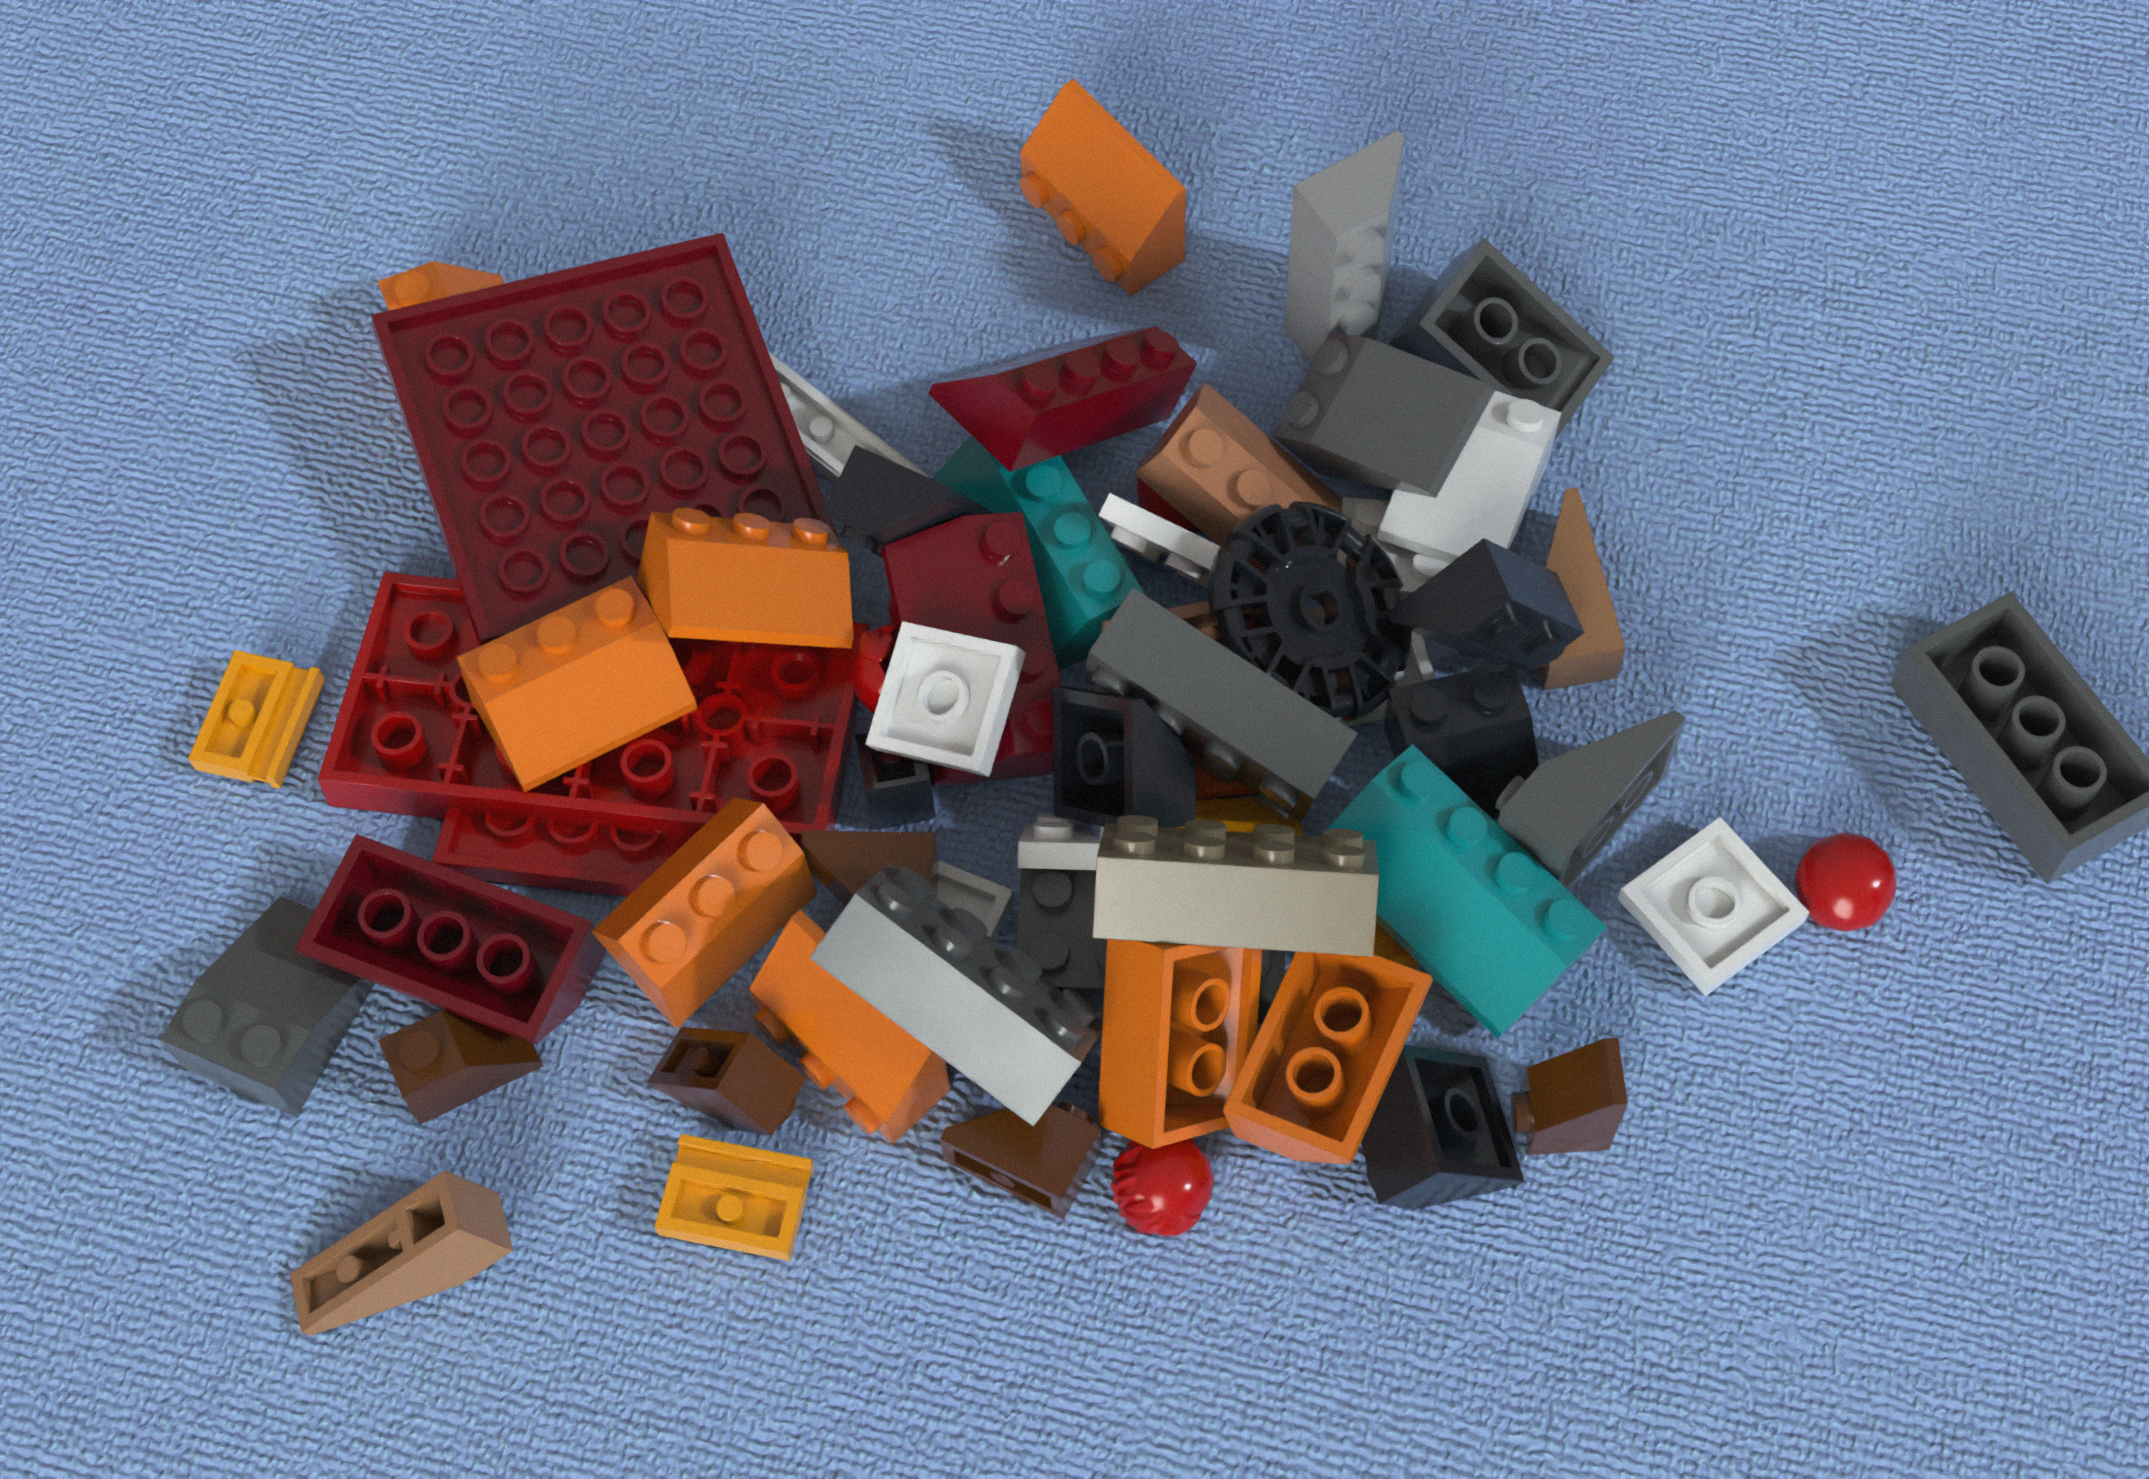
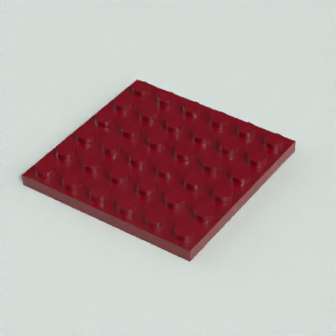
(579, 409)

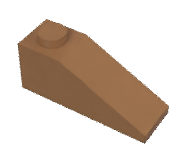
(1575, 559)
(403, 1254)

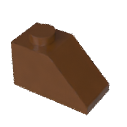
(851, 858)
(453, 1061)
(729, 1078)
(1572, 1100)
(1033, 1163)

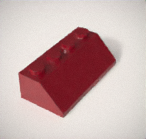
(1069, 395)
(983, 584)
(453, 941)

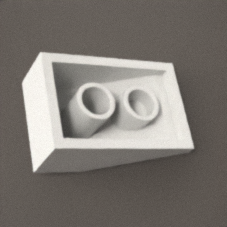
(1485, 488)

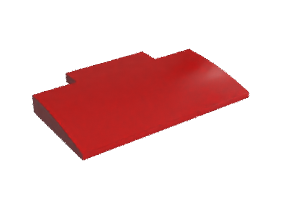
(409, 742)

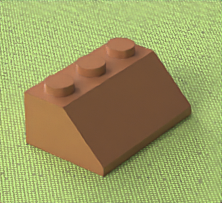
(1225, 467)

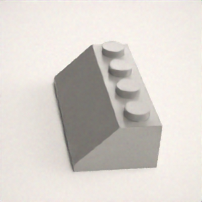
(1343, 245)

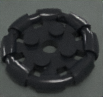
(1278, 596)

